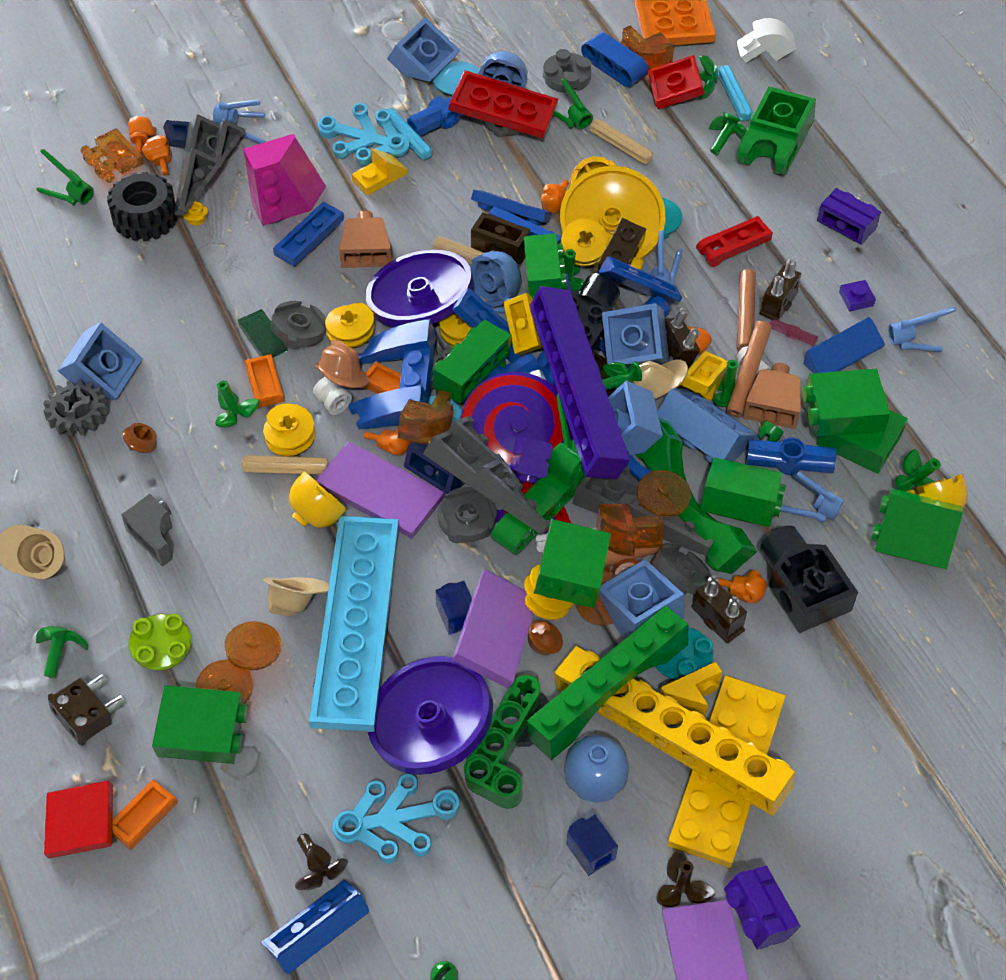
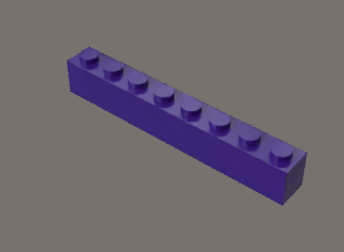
(579, 384)

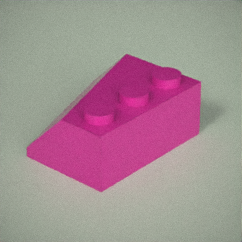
(281, 179)

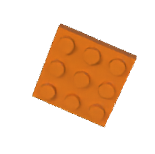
(677, 20)

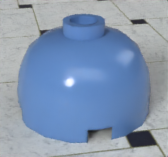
(506, 68)
(495, 277)
(596, 768)

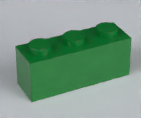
(544, 263)
(471, 360)

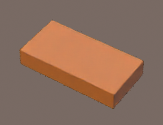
(382, 378)
(264, 380)
(142, 814)

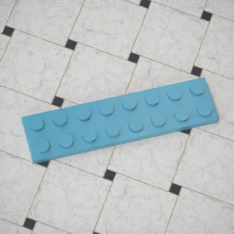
(355, 625)

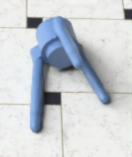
(226, 111)
(661, 271)
(904, 331)
(827, 503)

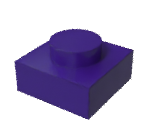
(857, 295)

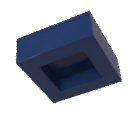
(176, 132)

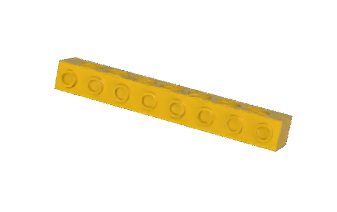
(763, 792)

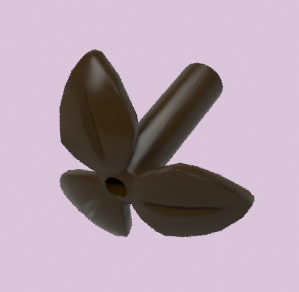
(318, 862)
(680, 872)

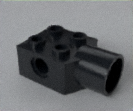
(595, 296)
(806, 579)

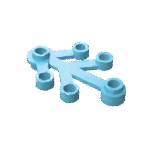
(368, 136)
(391, 817)

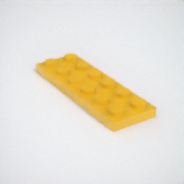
(710, 815)

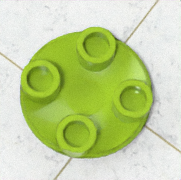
(159, 641)

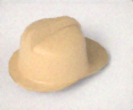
(662, 377)
(31, 551)
(292, 595)

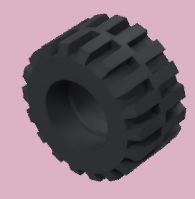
(142, 206)

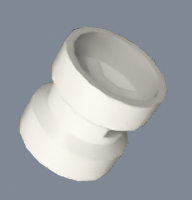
(334, 397)

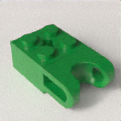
(778, 128)

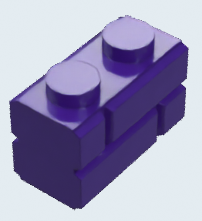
(849, 216)
(530, 459)
(761, 907)

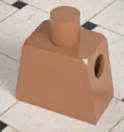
(364, 242)
(775, 397)

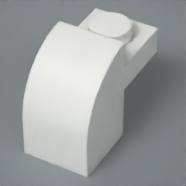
(768, 36)

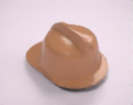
(342, 365)

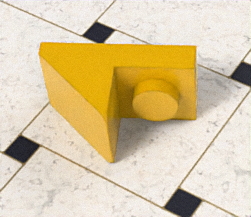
(379, 173)
(521, 324)
(705, 375)
(692, 687)

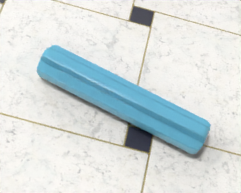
(735, 93)
(416, 143)

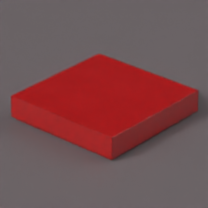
(676, 82)
(78, 819)

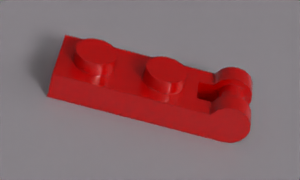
(734, 240)

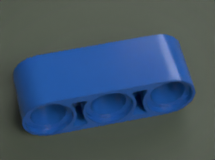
(615, 59)

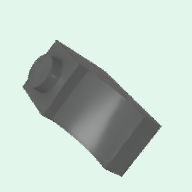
(148, 525)

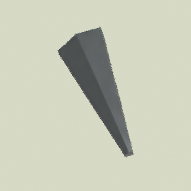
(204, 153)
(470, 460)
(599, 491)

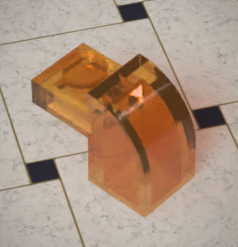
(654, 50)
(423, 421)
(628, 531)

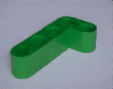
(549, 493)
(507, 736)

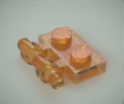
(119, 155)

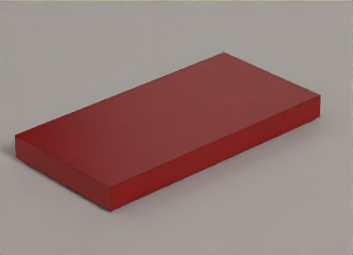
(503, 104)

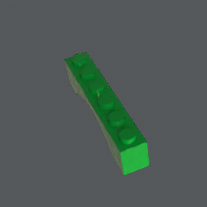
(730, 544)
(568, 713)

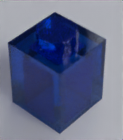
(453, 605)
(591, 844)

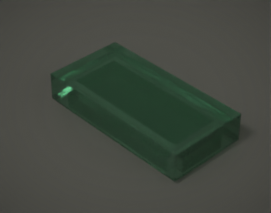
(259, 333)

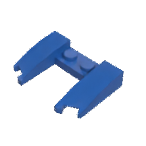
(416, 346)

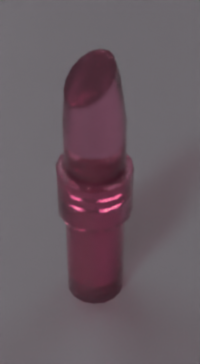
(794, 332)

